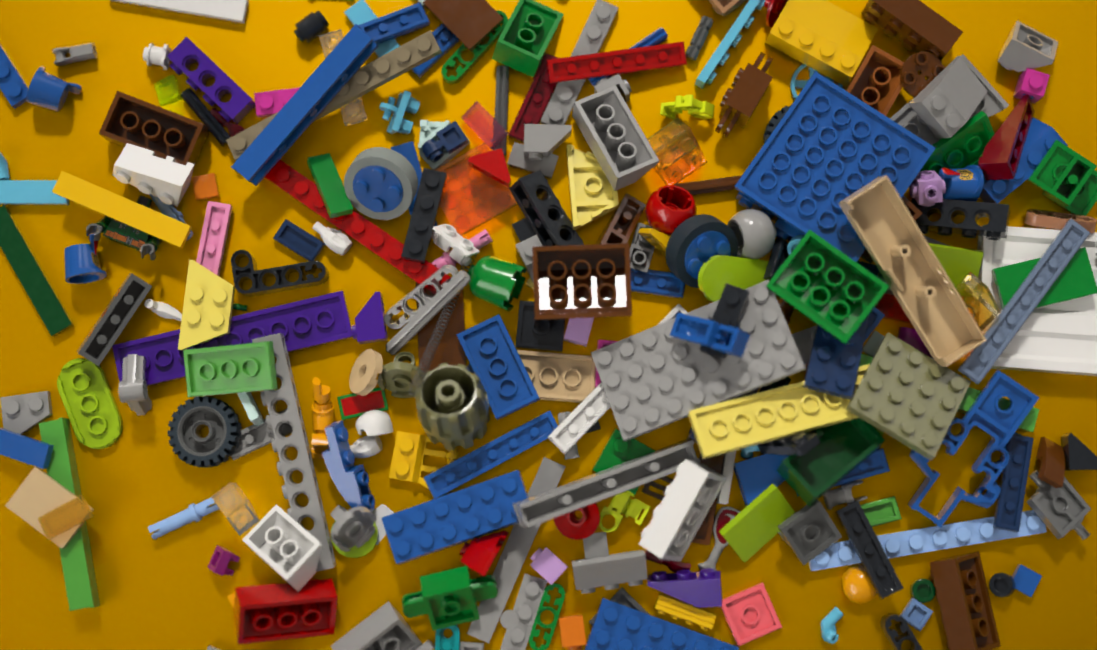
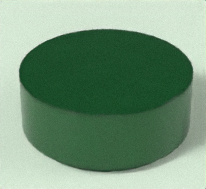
(922, 590)

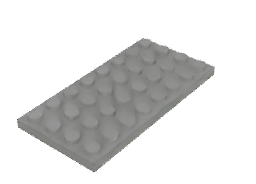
(661, 378)

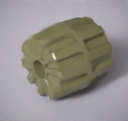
(452, 406)

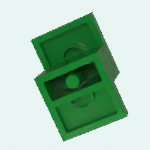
(1067, 179)

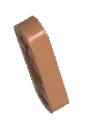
(1057, 220)

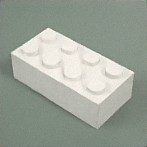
(682, 510)

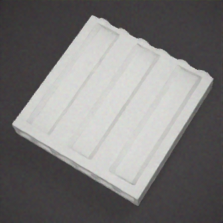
(1054, 336)

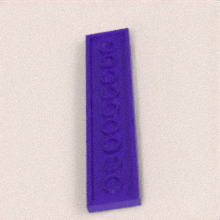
(302, 322)

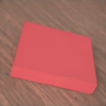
(750, 614)

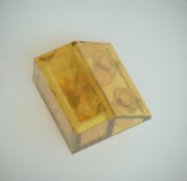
(677, 152)

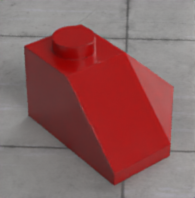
(482, 551)

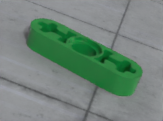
(535, 632)

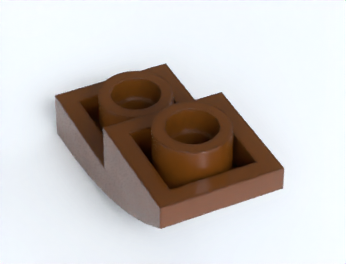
(1052, 463)

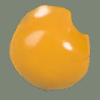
(858, 585)

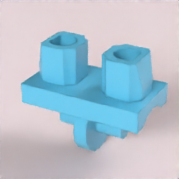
(403, 104)

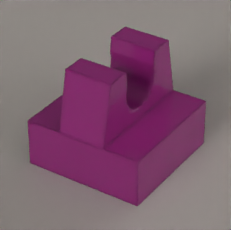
(220, 560)

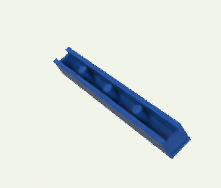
(305, 105)

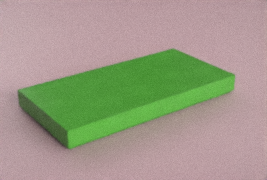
(230, 369)

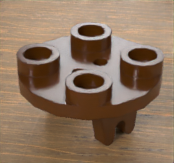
(926, 64)

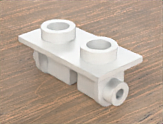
(447, 236)

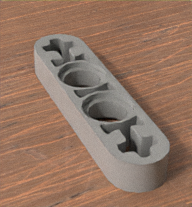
(420, 295)

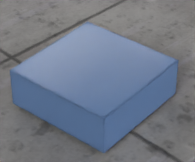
(916, 614)

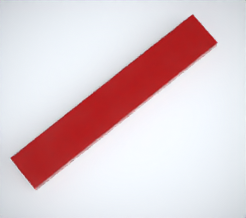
(616, 62)

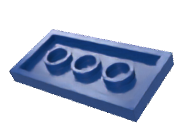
(498, 366)

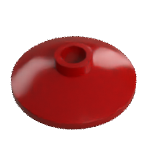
(774, 9)
(576, 527)

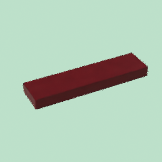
(534, 102)

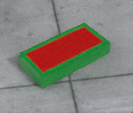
(356, 405)

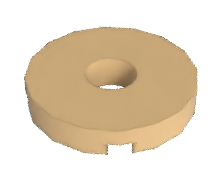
(364, 372)

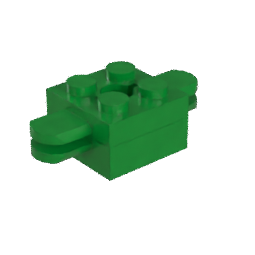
(449, 597)

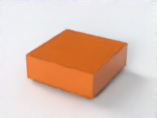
(205, 187)

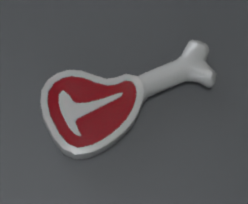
(722, 517)

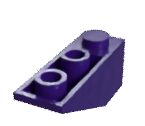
(695, 588)

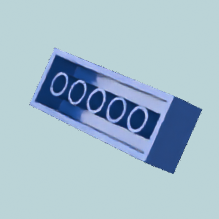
(455, 517)

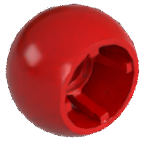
(669, 208)

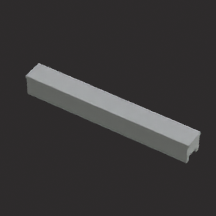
(603, 484)

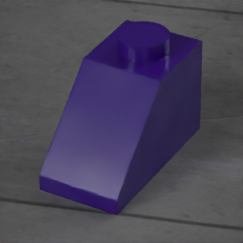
(370, 322)

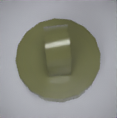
(399, 375)

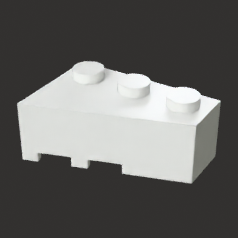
(153, 174)

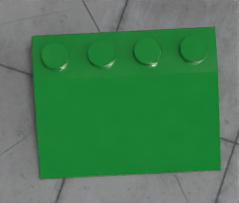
(827, 286)

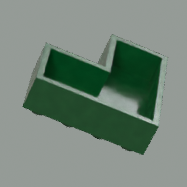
(838, 454)

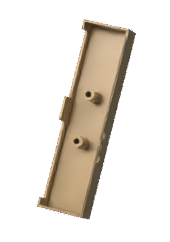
(912, 271)

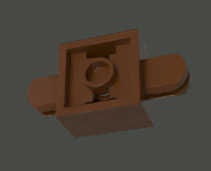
(746, 94)

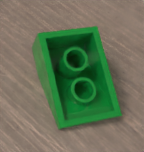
(527, 36)

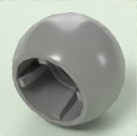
(753, 232)

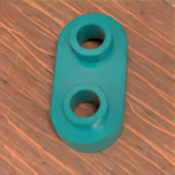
(446, 643)

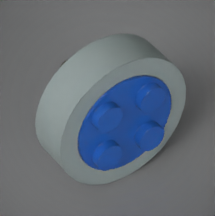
(381, 183)

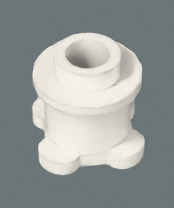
(157, 55)

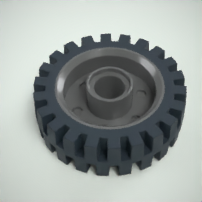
(187, 427)

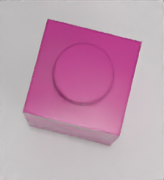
(1032, 84)

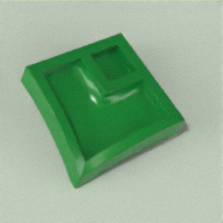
(618, 451)

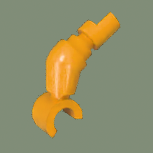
(321, 417)

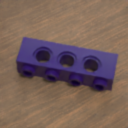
(187, 54)

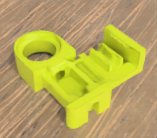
(695, 107)
(624, 504)

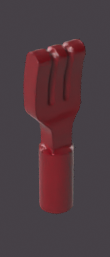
(233, 128)
(674, 566)

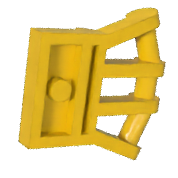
(409, 457)

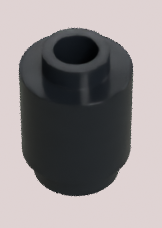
(311, 26)

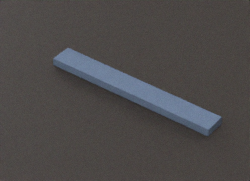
(1024, 301)

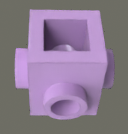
(927, 188)

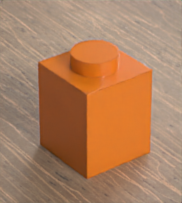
(572, 632)

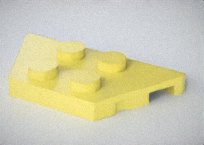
(589, 188)
(205, 307)

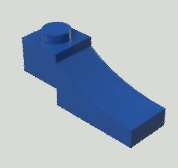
(710, 334)

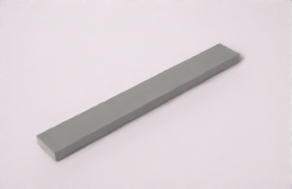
(513, 556)

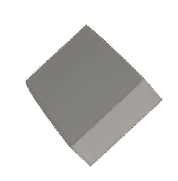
(640, 251)

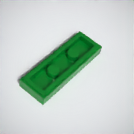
(329, 185)

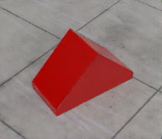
(492, 165)

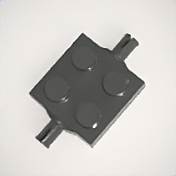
(1059, 508)

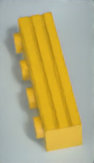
(684, 611)

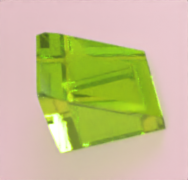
(168, 90)

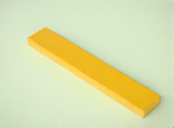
(122, 209)

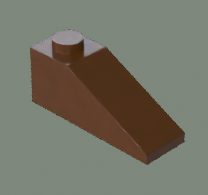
(622, 221)

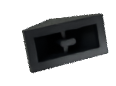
(1077, 454)

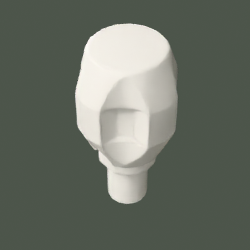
(333, 238)
(366, 446)

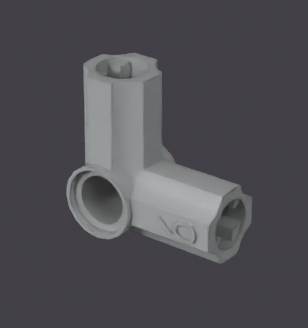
(134, 386)

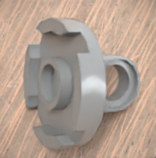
(352, 527)

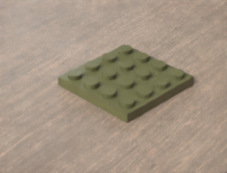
(908, 396)

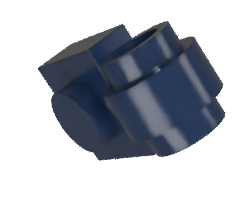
(449, 138)

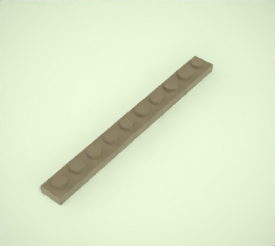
(363, 81)

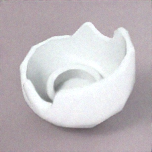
(374, 423)

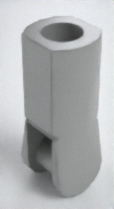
(77, 53)

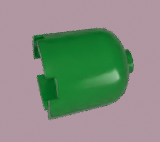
(496, 281)

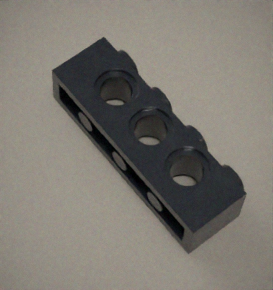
(544, 211)
(994, 230)

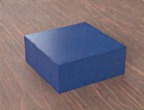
(1025, 580)

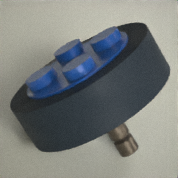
(695, 243)

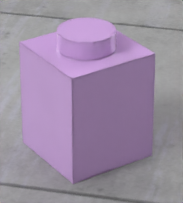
(578, 330)
(547, 564)

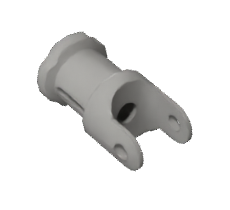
(842, 495)

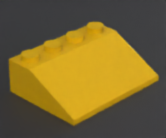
(822, 37)

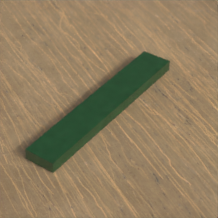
(32, 275)

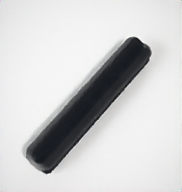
(205, 116)

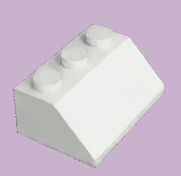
(285, 547)

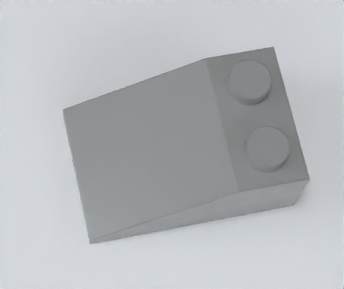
(949, 99)

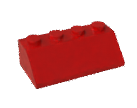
(284, 613)

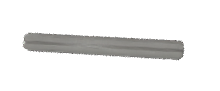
(442, 298)

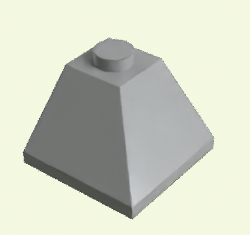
(1027, 49)

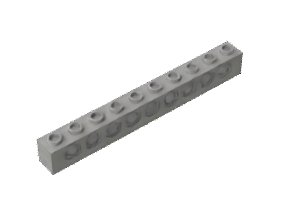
(304, 459)

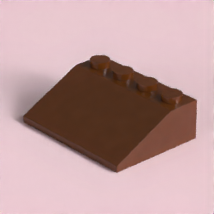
(582, 281)

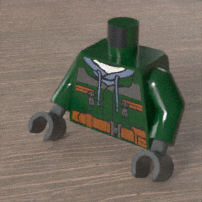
(126, 234)

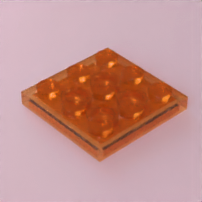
(471, 196)

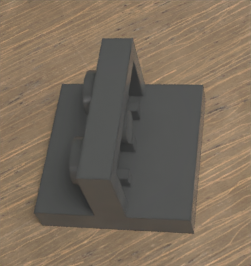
(809, 532)

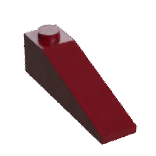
(1006, 146)

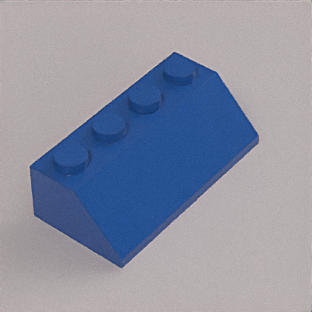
(1037, 143)

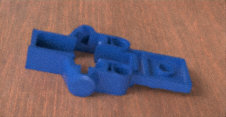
(994, 421)

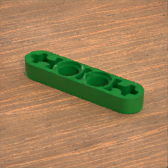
(478, 52)

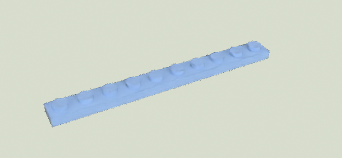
(929, 540)

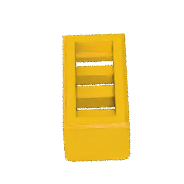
(655, 238)

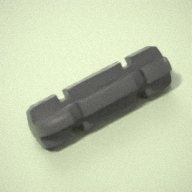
(699, 38)

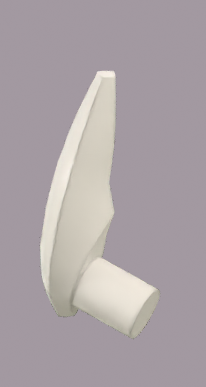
(163, 309)

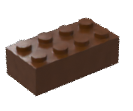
(913, 25)
(153, 129)

